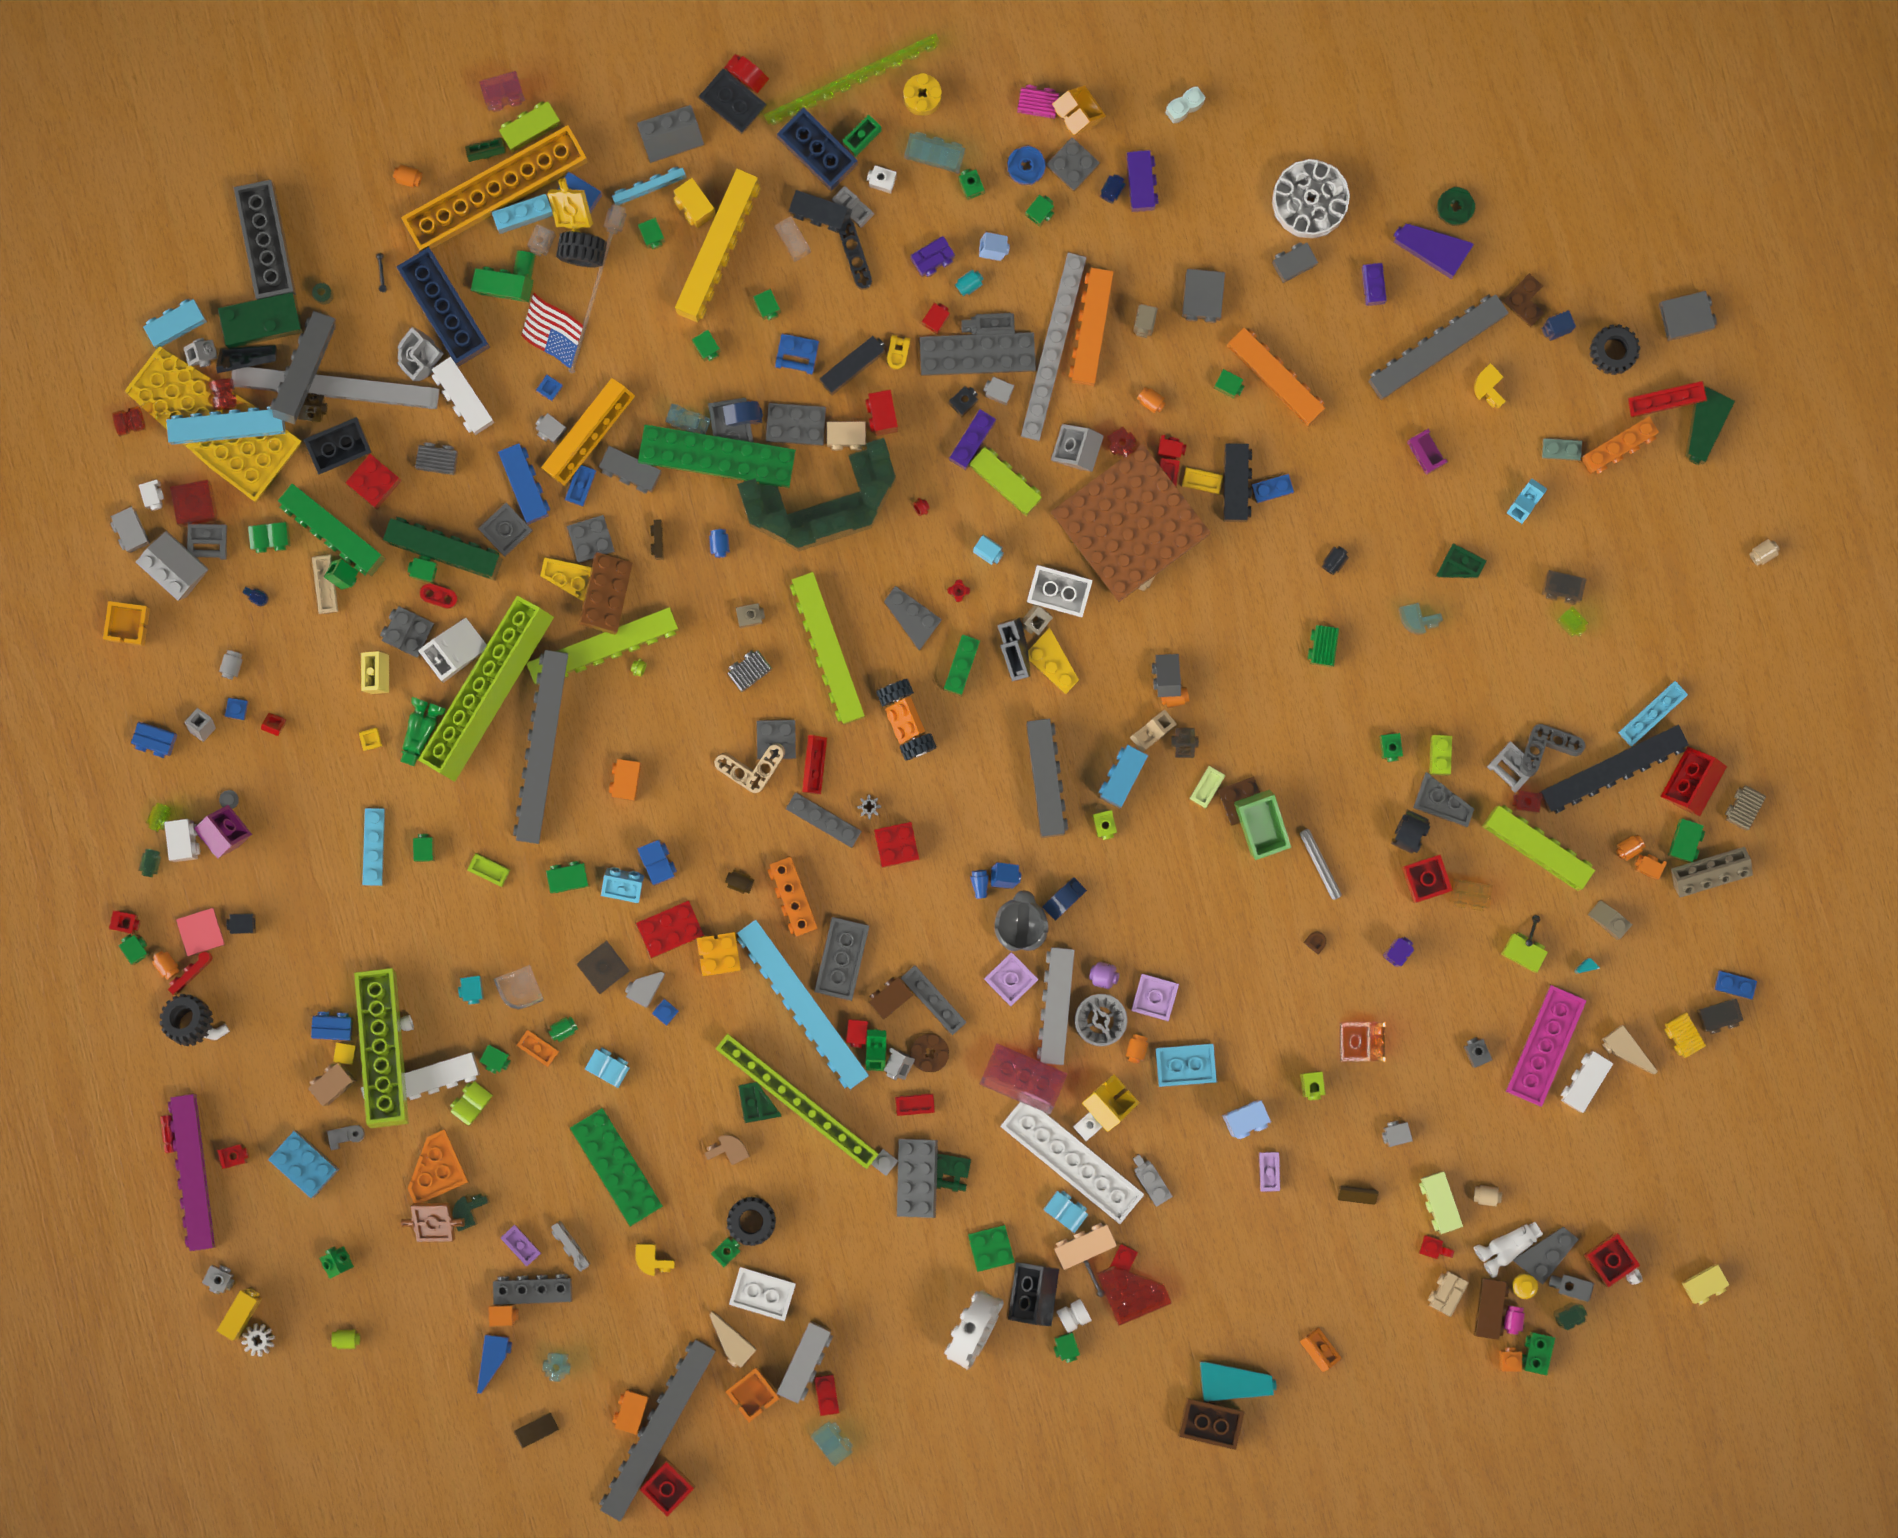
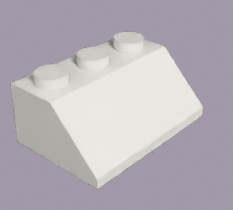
(1059, 591)

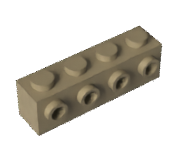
(1712, 872)

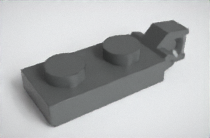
(990, 324)

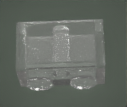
(792, 239)

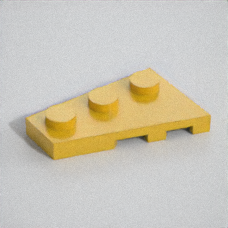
(1052, 662)

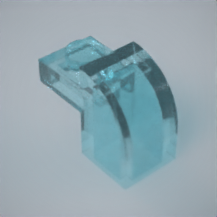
(687, 420)
(1413, 621)

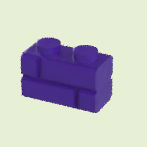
(933, 256)
(1374, 284)
(1399, 951)

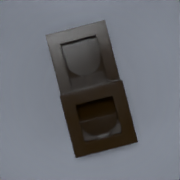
(536, 1430)

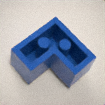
(656, 862)

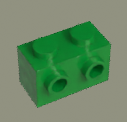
(1538, 1353)

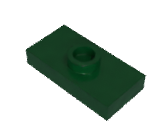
(485, 149)

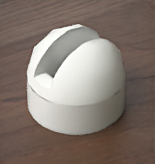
(406, 1023)
(1634, 1277)

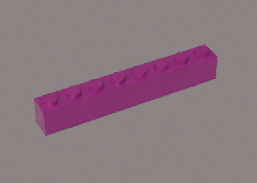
(192, 1172)

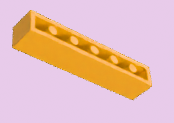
(588, 431)

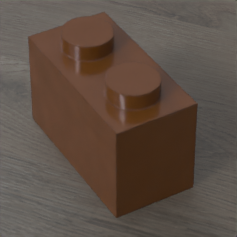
(890, 998)

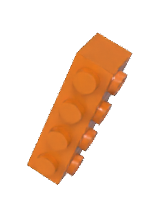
(1619, 445)
(793, 897)

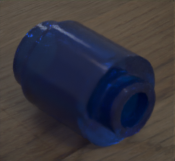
(1112, 188)

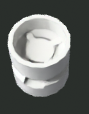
(1073, 1316)

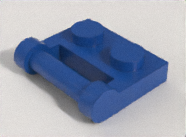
(799, 348)

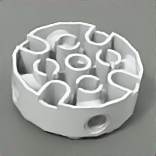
(1314, 180)
(974, 1329)

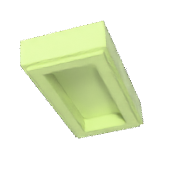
(1207, 787)

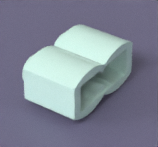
(1180, 107)

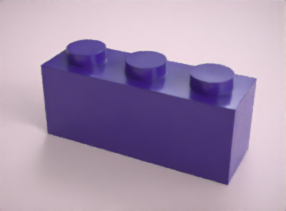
(1141, 181)
(972, 439)

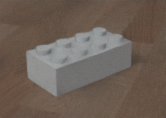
(804, 1361)

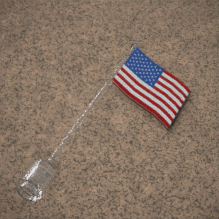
(553, 328)

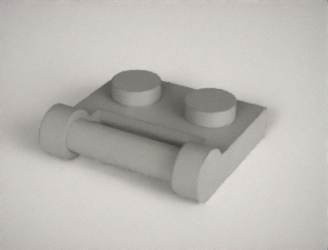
(1512, 758)

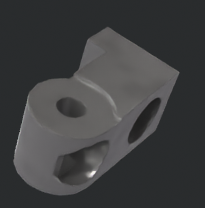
(351, 1133)

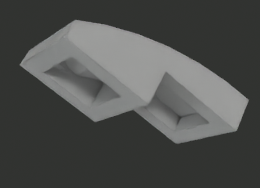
(860, 212)

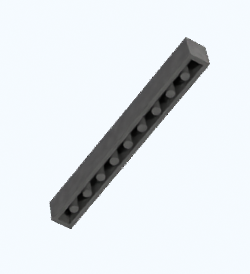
(541, 747)
(658, 1429)

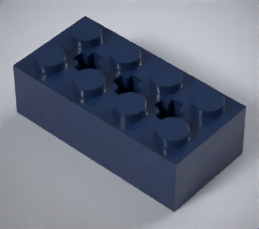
(817, 137)

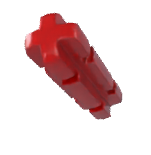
(168, 1135)

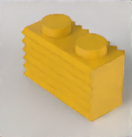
(1684, 1035)

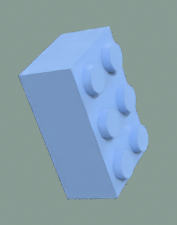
(1246, 1119)

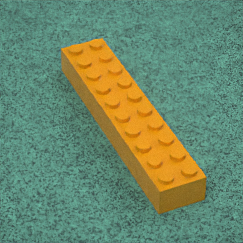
(495, 189)

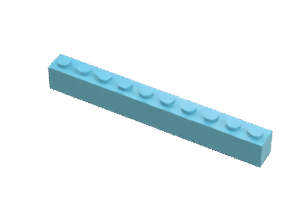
(804, 1006)

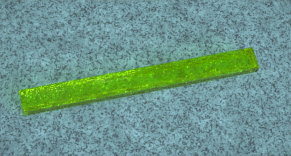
(859, 76)

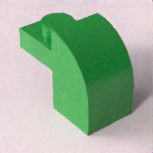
(876, 1050)

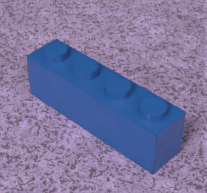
(523, 483)

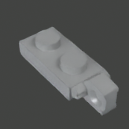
(1151, 1181)
(571, 1247)

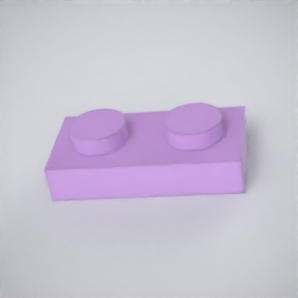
(1269, 1171)

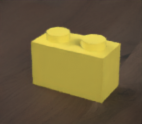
(375, 672)
(1705, 1284)

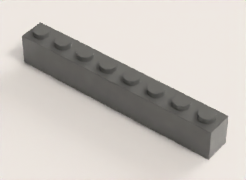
(1437, 347)

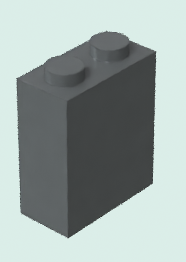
(1203, 295)
(1687, 315)

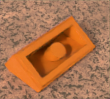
(1320, 1350)

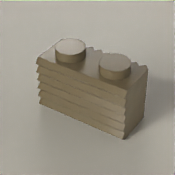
(1145, 321)
(1745, 807)

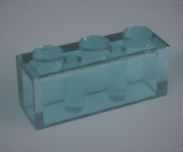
(935, 152)

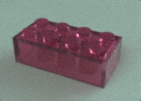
(1023, 1078)

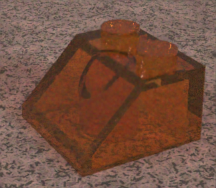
(1362, 1041)

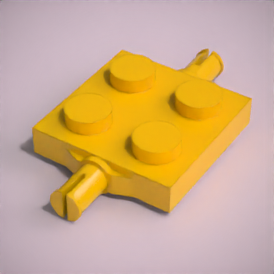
(569, 207)

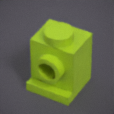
(1099, 818)

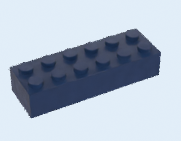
(443, 307)

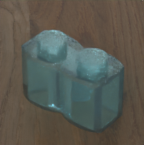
(832, 1443)

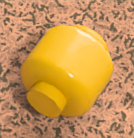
(1525, 1286)

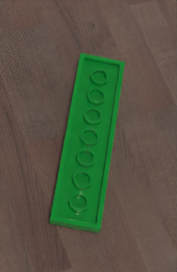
(716, 456)

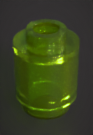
(157, 817)

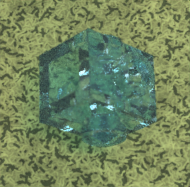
(559, 1359)

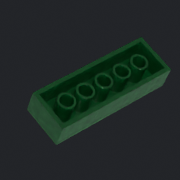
(443, 549)

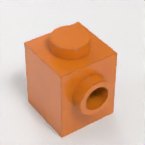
(1511, 1360)

